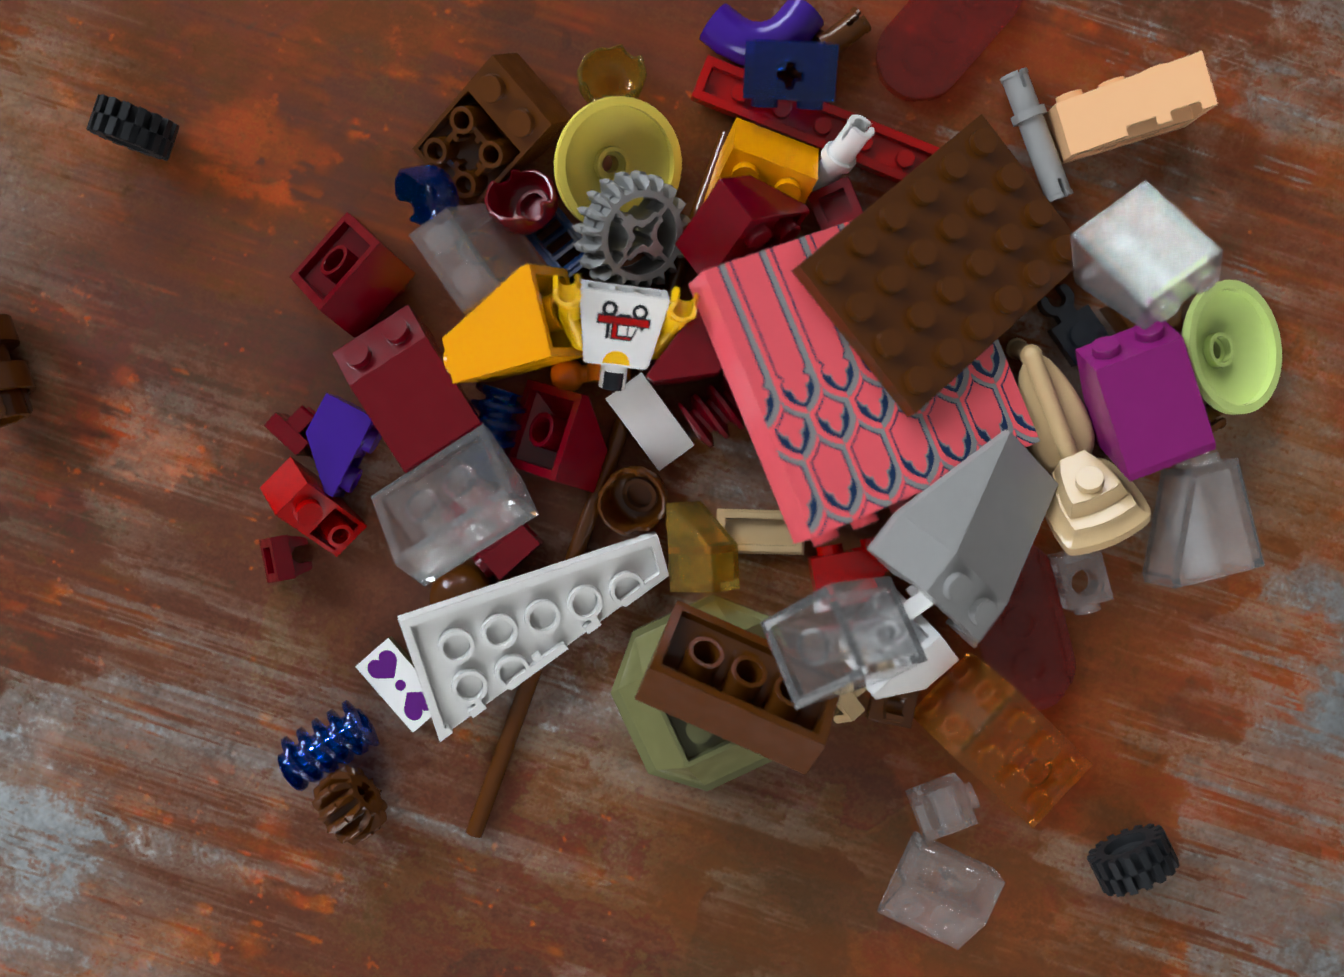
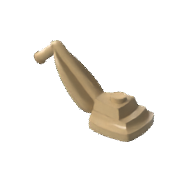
(1093, 498)

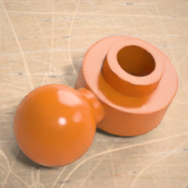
(572, 374)

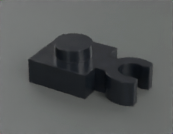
(1073, 326)

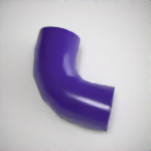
(728, 29)

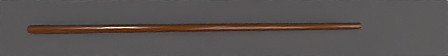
(577, 547)

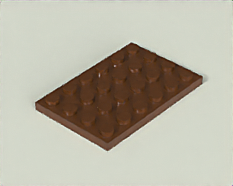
(940, 265)

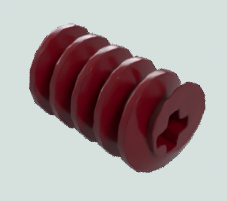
(713, 413)

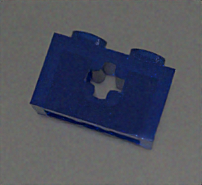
(813, 59)

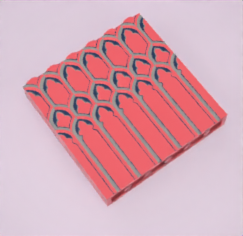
(819, 414)

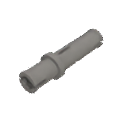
(1036, 134)

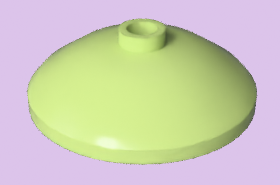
(1233, 347)

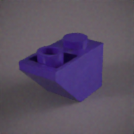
(339, 441)

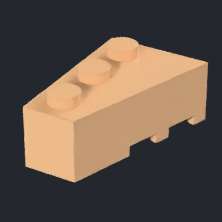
(1131, 108)

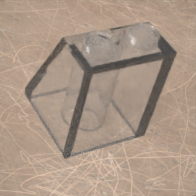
(471, 252)
(1144, 257)
(1201, 524)
(842, 640)

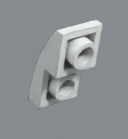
(650, 421)

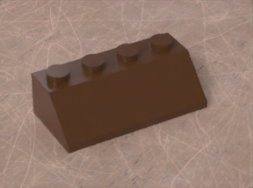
(732, 689)

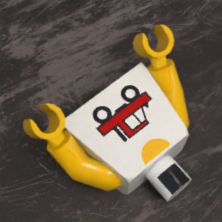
(620, 324)

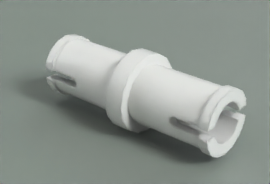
(841, 154)

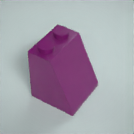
(1144, 399)

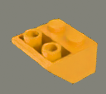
(768, 157)

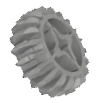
(618, 236)

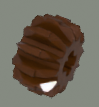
(349, 805)

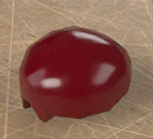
(522, 201)

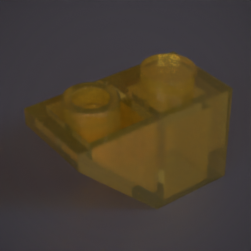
(699, 550)

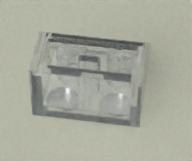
(941, 892)

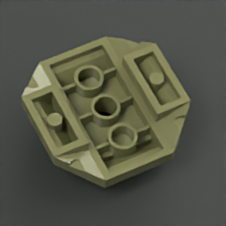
(668, 744)

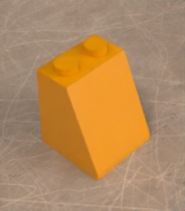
(511, 330)

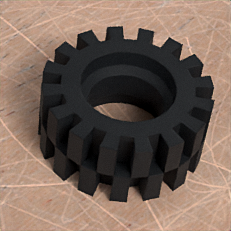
(132, 127)
(1133, 860)

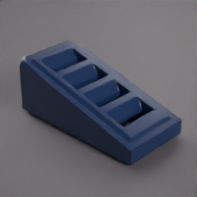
(574, 266)

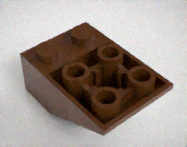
(493, 126)

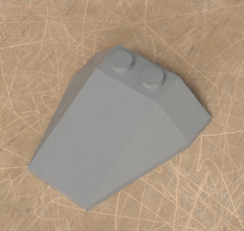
(970, 534)

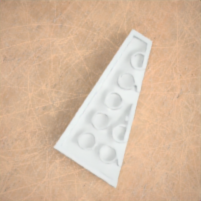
(508, 631)

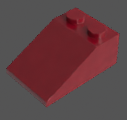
(406, 388)

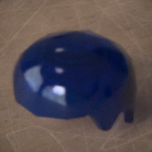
(427, 190)

